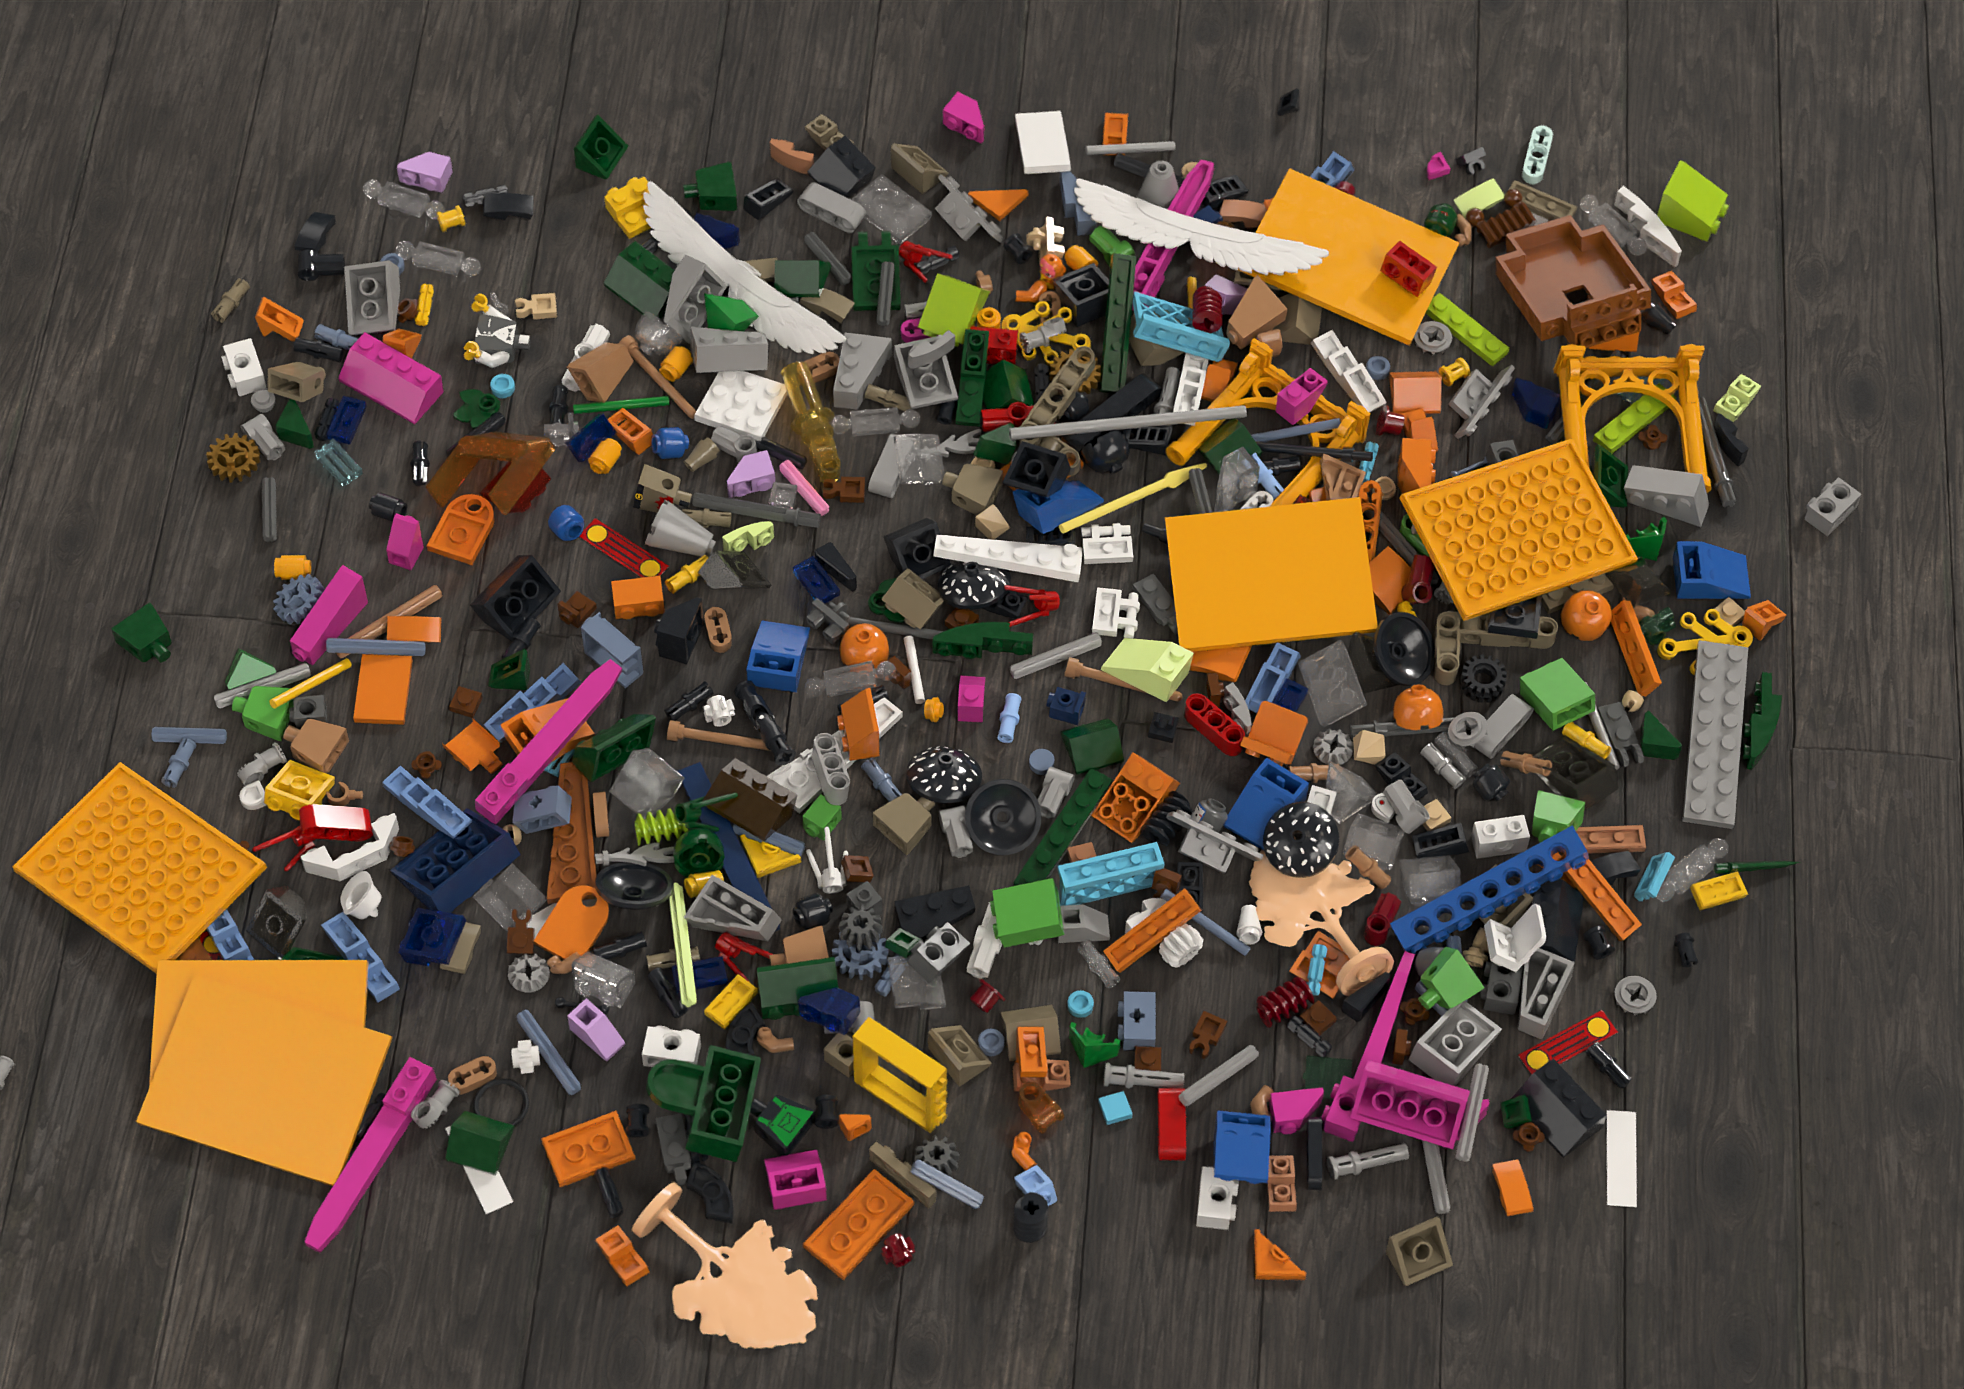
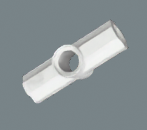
(594, 338)
(985, 947)

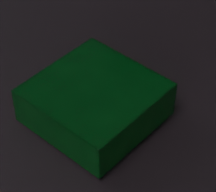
(901, 943)
(1515, 1112)

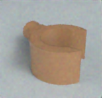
(983, 281)
(344, 800)

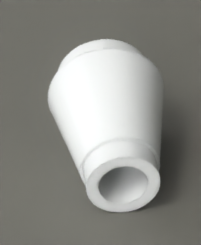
(1249, 927)

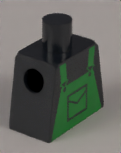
(782, 1123)

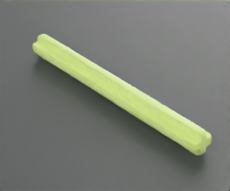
(682, 946)

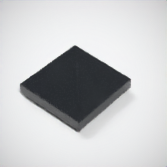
(1289, 103)

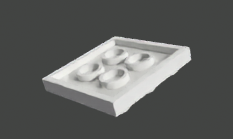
(742, 403)

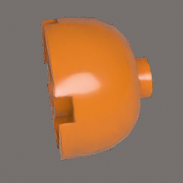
(1586, 615)
(864, 644)
(1418, 708)

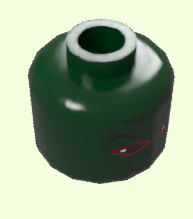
(1441, 219)

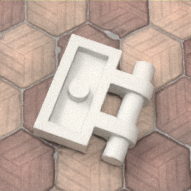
(1107, 549)
(1107, 610)

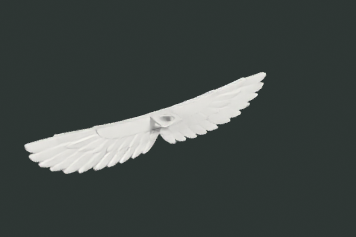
(1170, 229)
(777, 313)

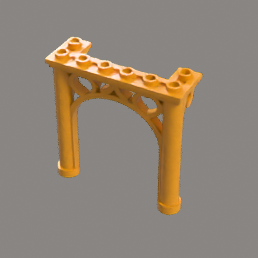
(1680, 371)
(1258, 372)

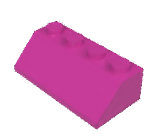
(390, 378)
(1410, 1104)

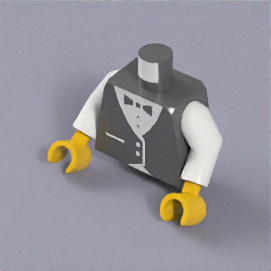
(495, 336)

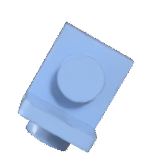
(1036, 1181)

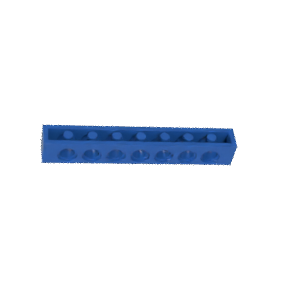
(1496, 878)

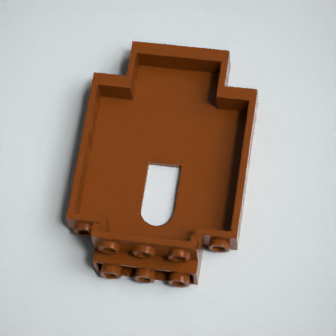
(1562, 258)

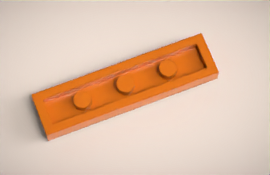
(1634, 648)
(1603, 899)
(1152, 930)

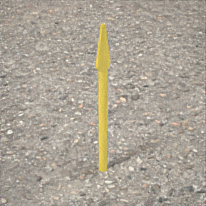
(1170, 480)

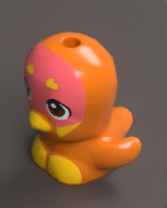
(1051, 268)

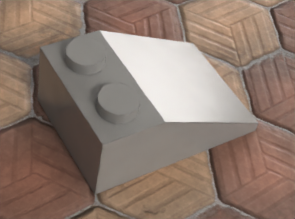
(686, 295)
(372, 297)
(927, 383)
(1454, 1044)

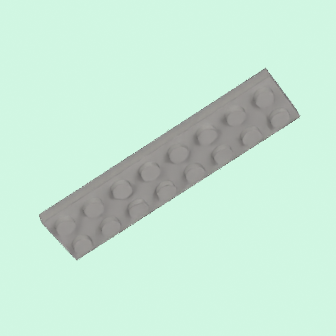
(1715, 734)

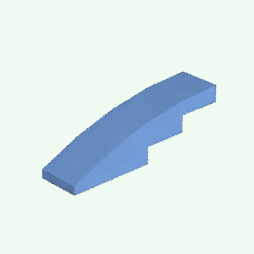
(542, 692)
(426, 803)
(228, 939)
(354, 946)

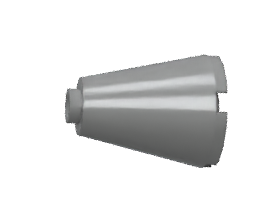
(1159, 185)
(679, 532)

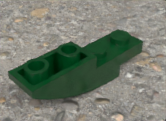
(972, 377)
(974, 638)
(1762, 721)

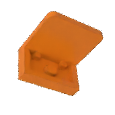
(1275, 733)

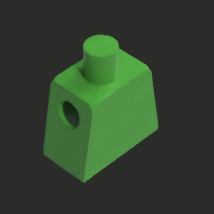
(259, 714)
(1555, 814)
(1449, 980)

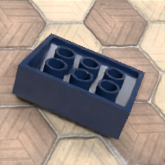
(450, 870)

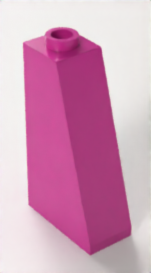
(330, 615)

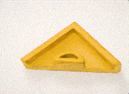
(767, 857)

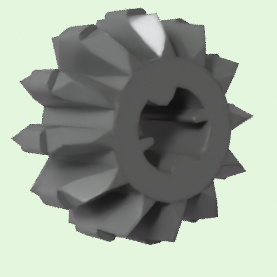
(860, 927)
(945, 1152)

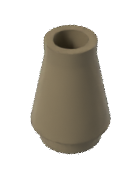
(703, 453)

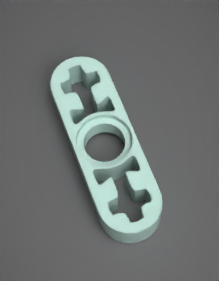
(1531, 161)

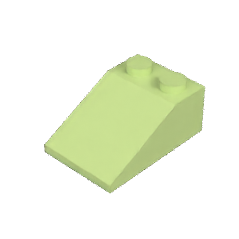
(1150, 665)

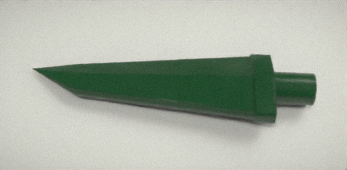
(1731, 867)

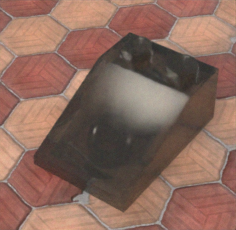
(1578, 772)

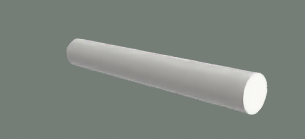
(914, 667)

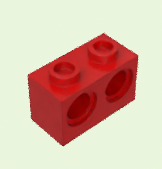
(1408, 268)
(1001, 345)

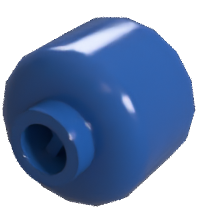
(669, 443)
(566, 523)

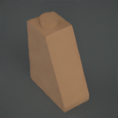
(1255, 314)
(600, 370)

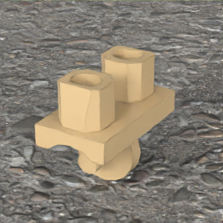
(1044, 238)

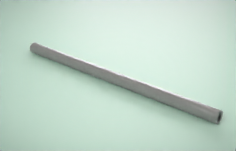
(1127, 422)

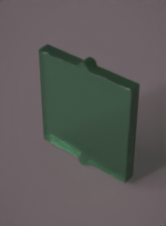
(1325, 1072)

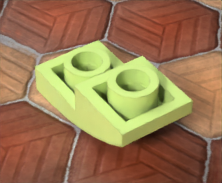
(1482, 197)
(1737, 398)
(754, 534)

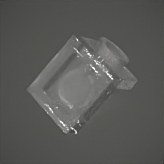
(561, 433)

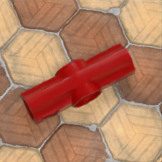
(996, 418)

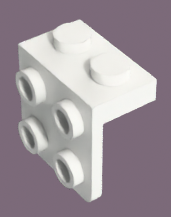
(1515, 945)

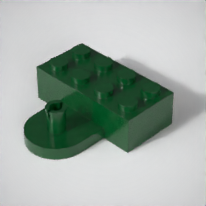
(714, 1096)

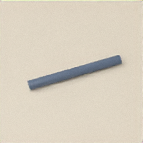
(1297, 430)
(1214, 928)

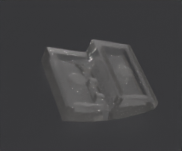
(919, 458)
(510, 892)
(911, 988)

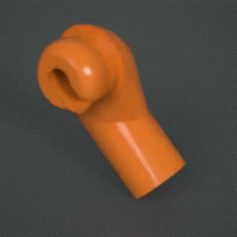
(1033, 293)
(1021, 1149)

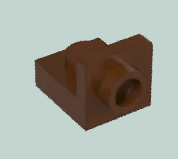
(576, 609)

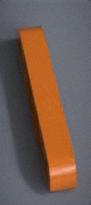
(1373, 524)

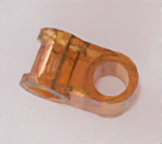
(1042, 1110)

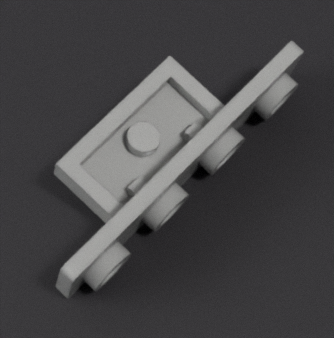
(961, 214)
(1475, 396)
(1210, 846)

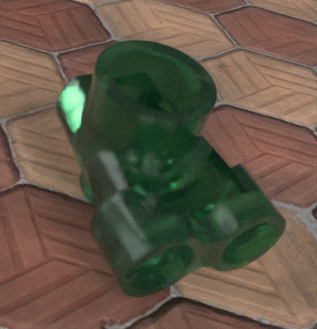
(1656, 627)

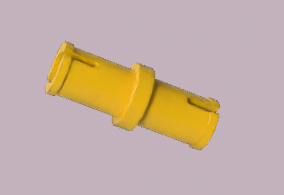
(687, 575)
(1586, 739)

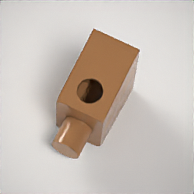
(317, 744)
(802, 947)

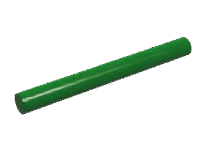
(617, 405)

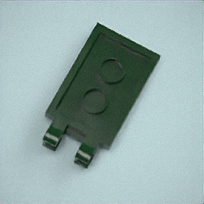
(867, 272)

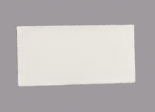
(1042, 142)

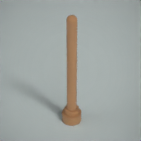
(633, 349)
(1076, 669)
(678, 731)

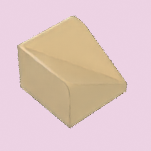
(991, 522)
(1369, 747)

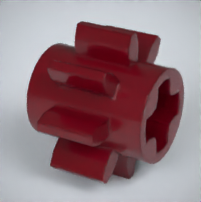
(898, 1250)

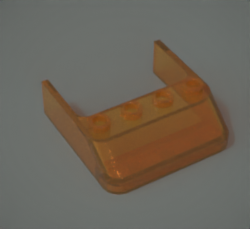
(524, 451)

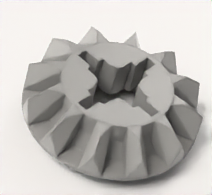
(1430, 329)
(1458, 727)
(1341, 753)
(520, 980)
(1631, 985)

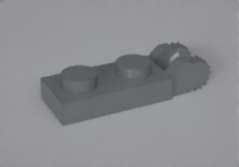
(1620, 733)

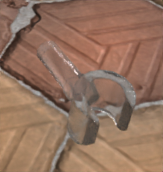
(499, 306)

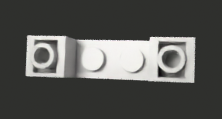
(319, 862)

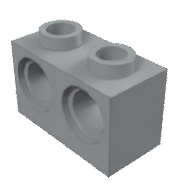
(1834, 509)

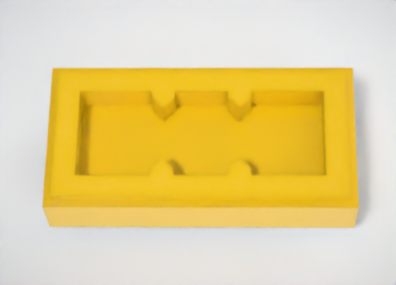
(1718, 890)
(731, 1001)

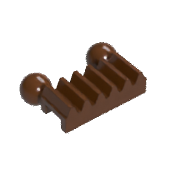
(1511, 220)

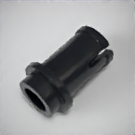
(946, 412)
(1684, 943)

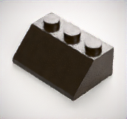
(760, 803)

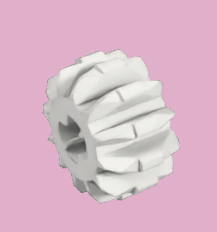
(1181, 945)

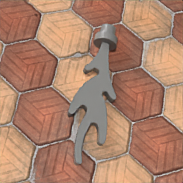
(961, 445)
(640, 856)

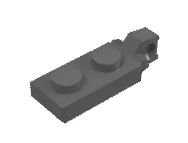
(1157, 601)
(673, 1143)

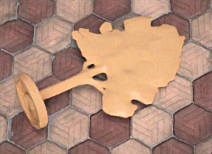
(1291, 901)
(752, 1297)

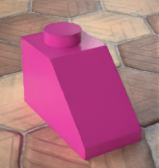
(971, 698)
(1293, 1108)

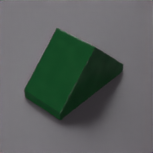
(292, 426)
(996, 445)
(511, 672)
(1657, 740)

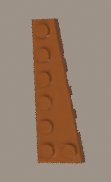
(573, 843)

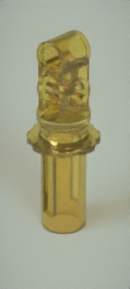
(812, 423)

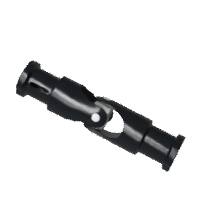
(764, 722)

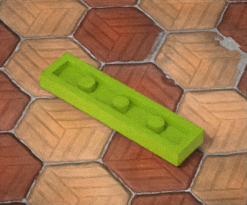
(1467, 330)
(1630, 422)

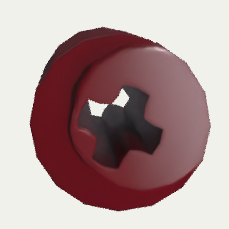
(1207, 309)
(1282, 1000)

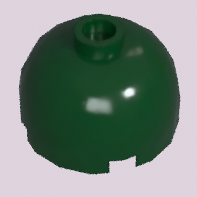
(698, 852)

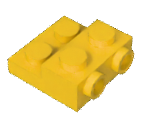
(627, 206)
(296, 787)

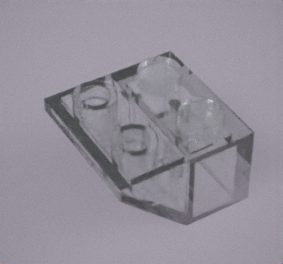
(1236, 480)
(646, 782)
(602, 979)

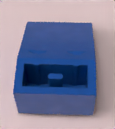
(1060, 507)
(1709, 572)
(777, 656)
(1263, 795)
(1241, 1147)

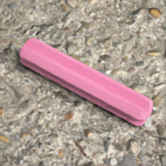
(804, 488)

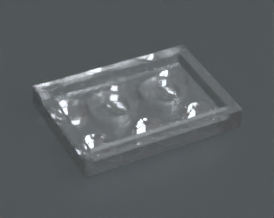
(892, 209)
(1332, 683)

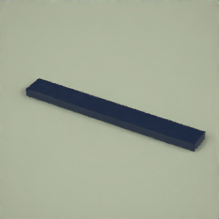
(735, 862)

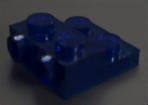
(431, 937)

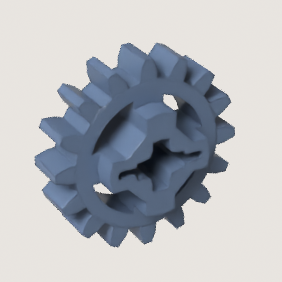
(298, 598)
(860, 962)

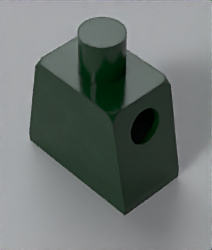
(714, 188)
(144, 635)

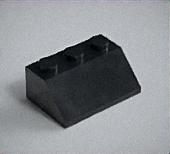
(515, 595)
(1561, 915)
(1561, 1108)

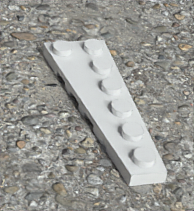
(1024, 557)
(801, 774)

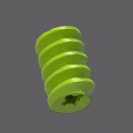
(657, 826)

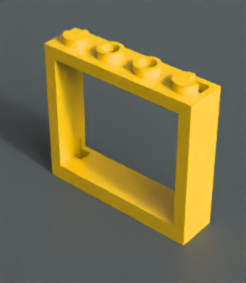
(876, 1040)

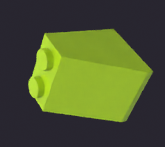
(1692, 203)
(952, 307)

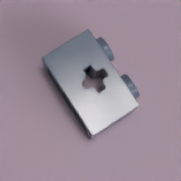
(542, 809)
(1137, 1007)

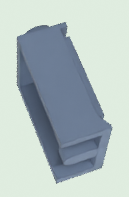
(606, 642)

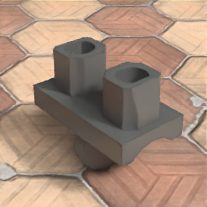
(833, 616)

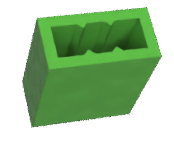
(1557, 694)
(1027, 913)

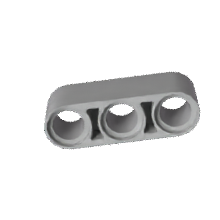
(831, 207)
(886, 473)
(1504, 725)
(830, 769)

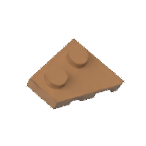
(1340, 478)

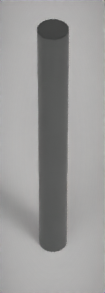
(896, 628)

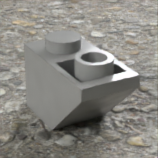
(1083, 924)

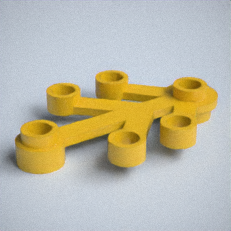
(1022, 326)
(1706, 635)

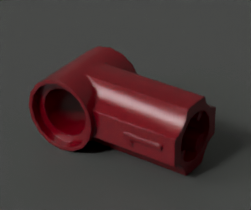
(1419, 578)
(1381, 917)

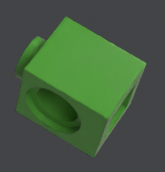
(821, 815)

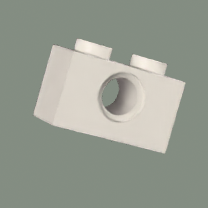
(244, 367)
(1500, 836)
(661, 1037)
(1211, 1212)

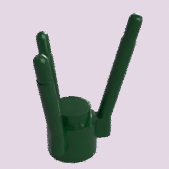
(691, 811)

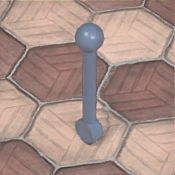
(1470, 468)

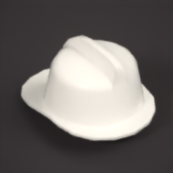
(360, 896)

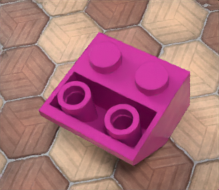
(795, 1179)

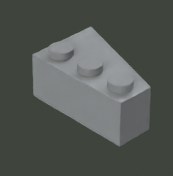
(728, 350)
(858, 367)
(1668, 493)
(729, 910)
(1542, 989)

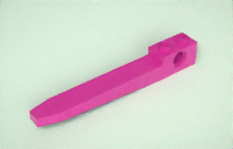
(1155, 259)
(548, 742)
(1336, 1119)
(391, 1122)

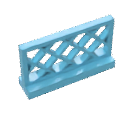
(1171, 333)
(1113, 868)

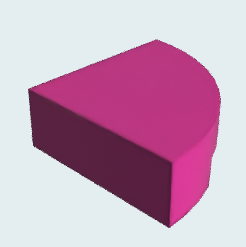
(1437, 167)

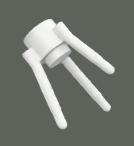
(831, 879)

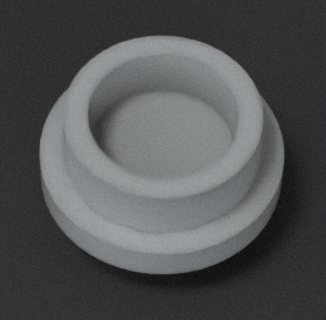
(263, 400)

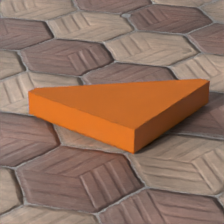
(998, 202)
(1273, 1262)

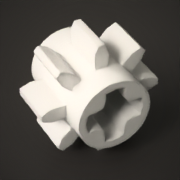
(719, 710)
(525, 1056)

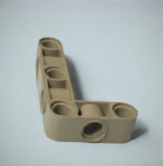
(1047, 411)
(1475, 631)

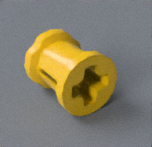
(450, 218)
(1454, 371)

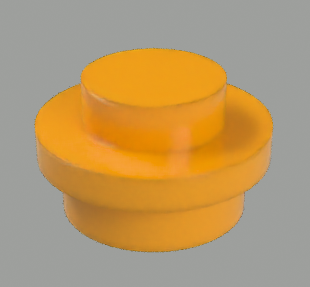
(933, 709)

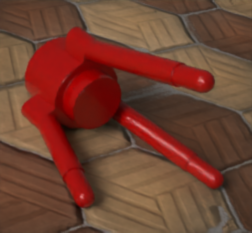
(913, 253)
(1043, 600)
(298, 839)
(732, 946)

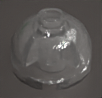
(655, 335)

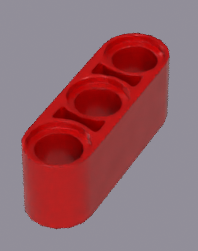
(1210, 714)
(335, 822)
(1171, 1125)

